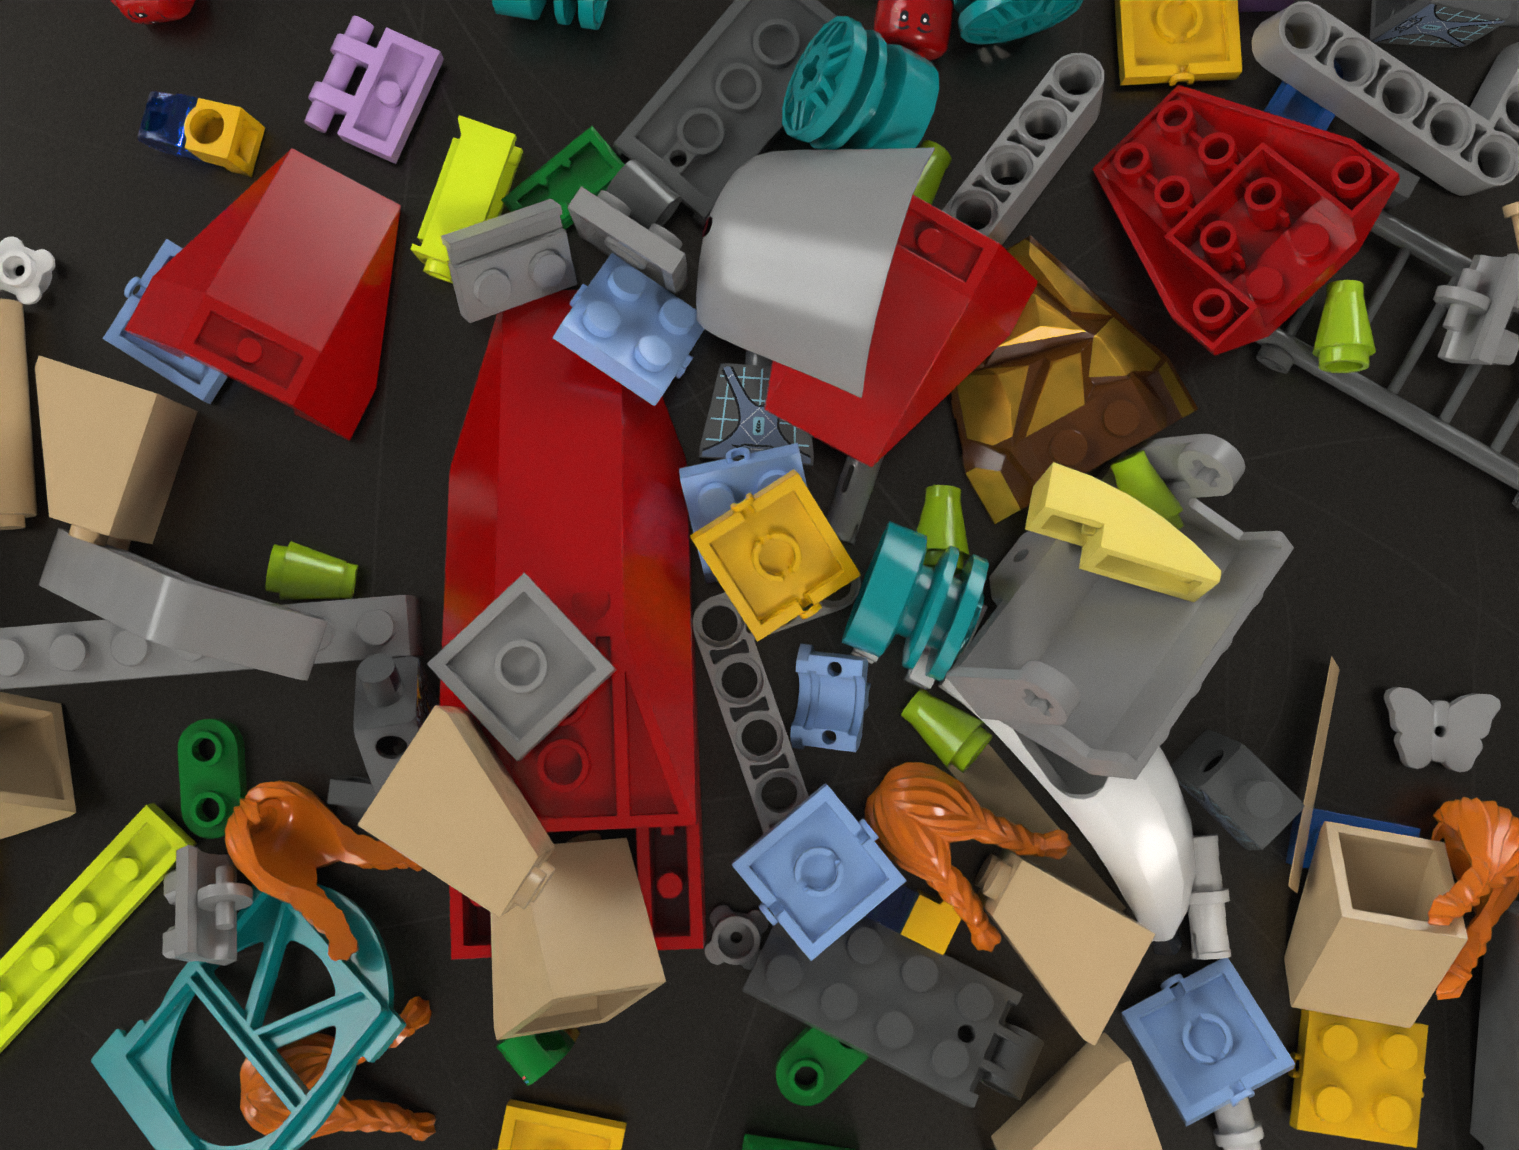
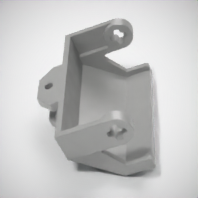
(1108, 663)

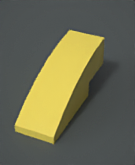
(1118, 535)

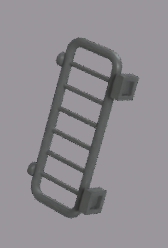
(1284, 349)

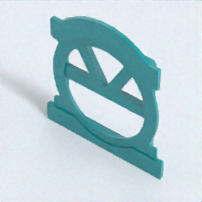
(362, 1012)

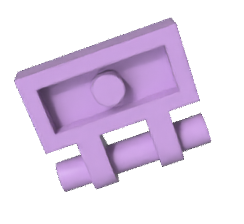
(388, 95)

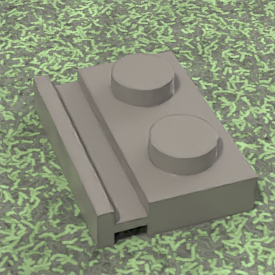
(509, 260)

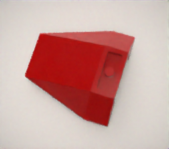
(1240, 211)
(285, 292)
(939, 317)

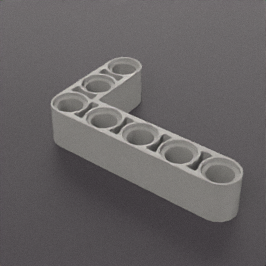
(1414, 101)
(1027, 158)
(181, 610)
(759, 704)

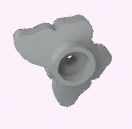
(1460, 725)

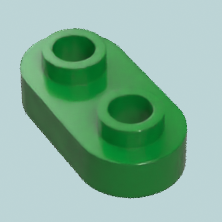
(218, 778)
(826, 1055)

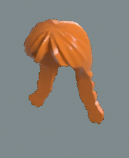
(925, 810)
(289, 833)
(1485, 861)
(308, 1060)

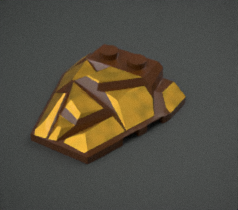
(1060, 389)

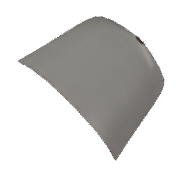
(804, 255)

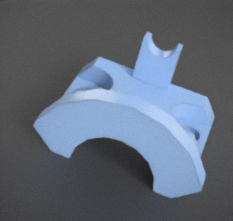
(830, 700)

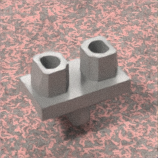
(1481, 311)
(205, 907)

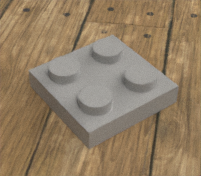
(653, 251)
(521, 667)

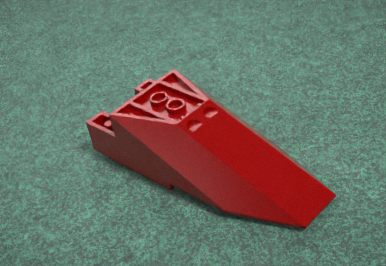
(587, 499)

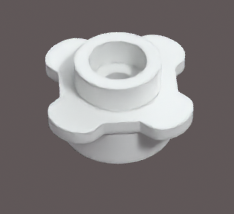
(37, 272)

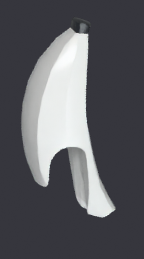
(1132, 824)

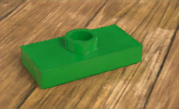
(583, 163)

